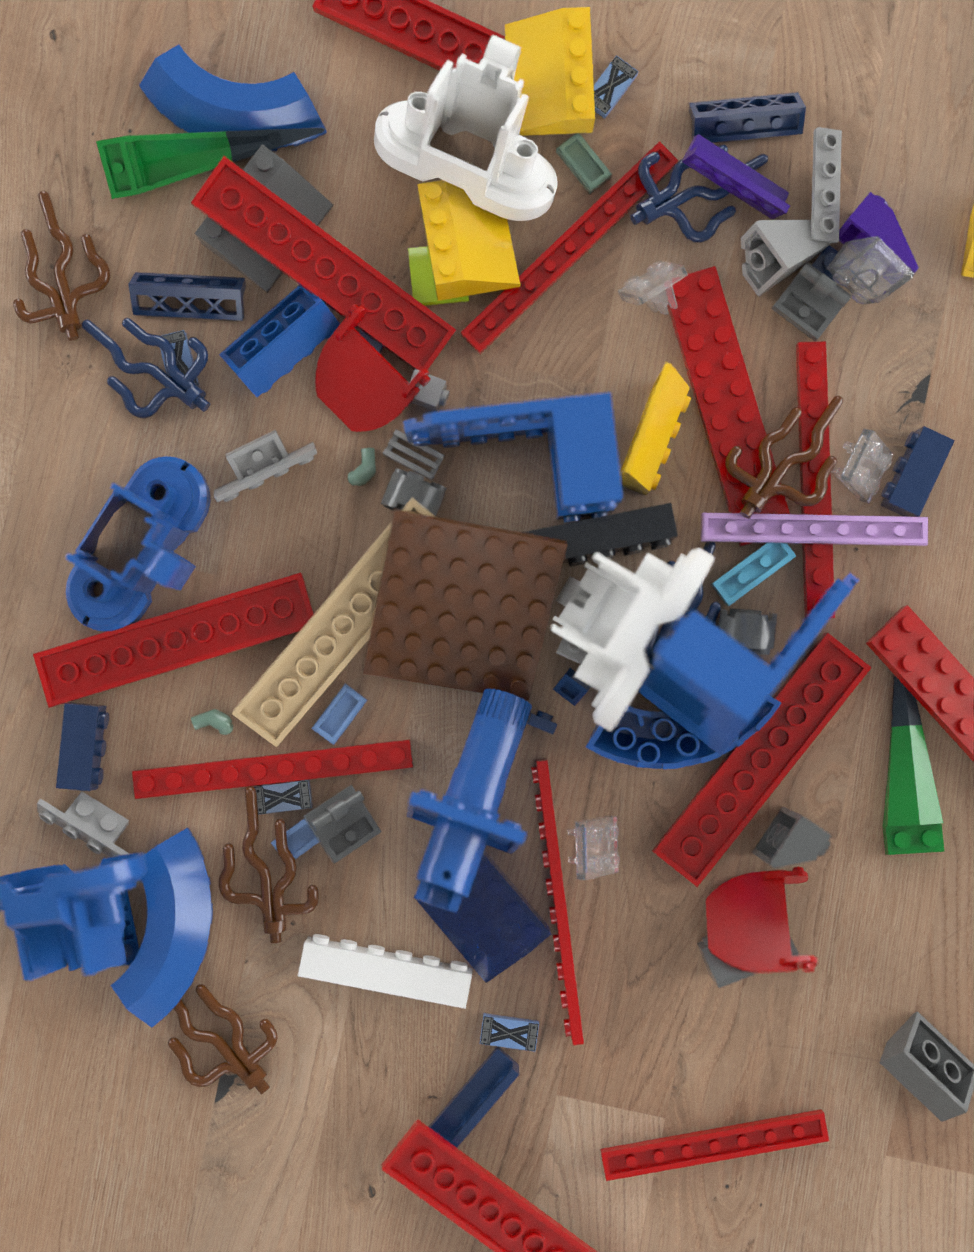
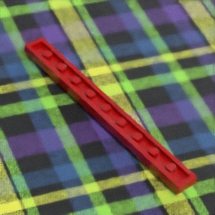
(565, 252)
(813, 400)
(272, 769)
(558, 912)

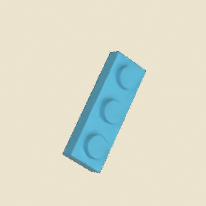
(752, 571)

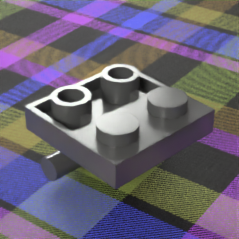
(811, 301)
(342, 824)

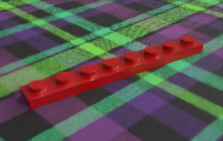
(714, 1145)

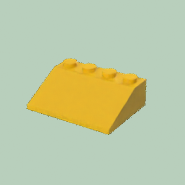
(555, 71)
(465, 243)
(654, 431)

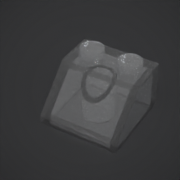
(869, 270)

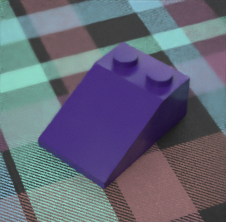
(875, 219)

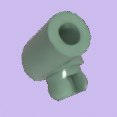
(366, 470)
(215, 719)

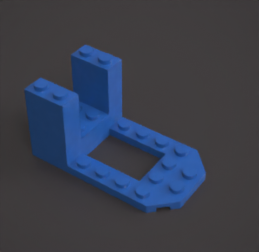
(578, 440)
(718, 684)

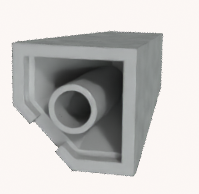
(776, 251)

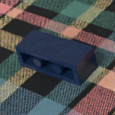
(916, 472)
(82, 746)

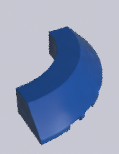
(212, 104)
(660, 742)
(175, 929)

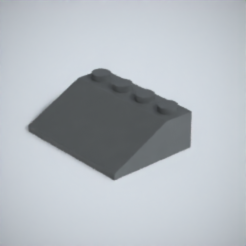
(286, 184)

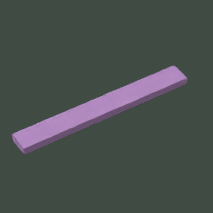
(814, 529)

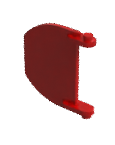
(360, 381)
(751, 923)

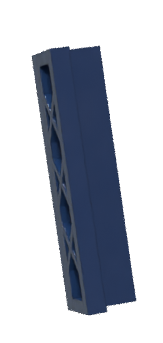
(748, 117)
(187, 286)
(476, 1097)

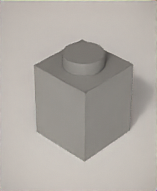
(432, 394)

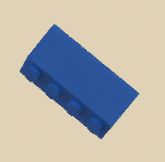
(280, 340)

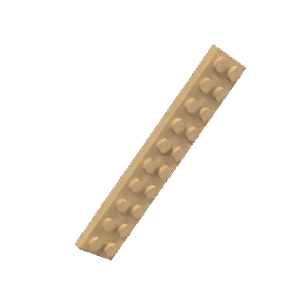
(319, 648)

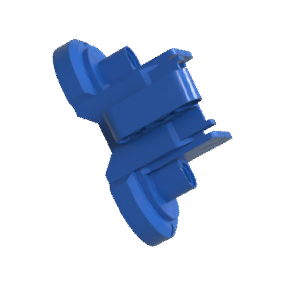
(172, 519)
(73, 915)

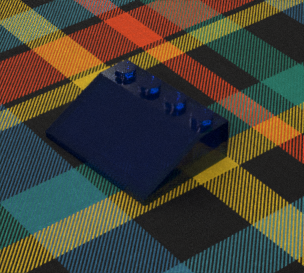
(492, 924)

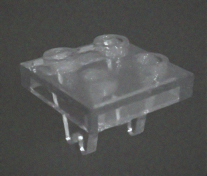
(654, 286)
(865, 466)
(596, 847)

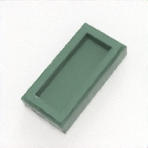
(583, 163)

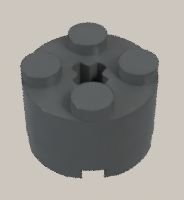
(409, 484)
(750, 628)

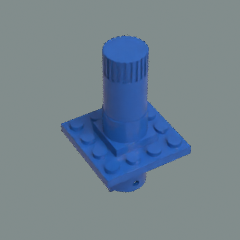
(468, 811)

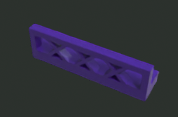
(736, 177)

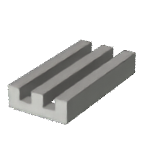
(394, 444)

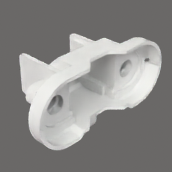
(486, 104)
(615, 617)

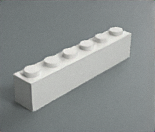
(385, 971)

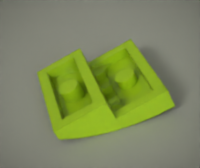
(422, 278)

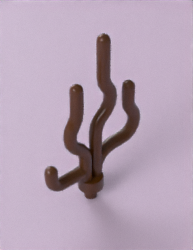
(65, 304)
(764, 486)
(269, 902)
(237, 1061)

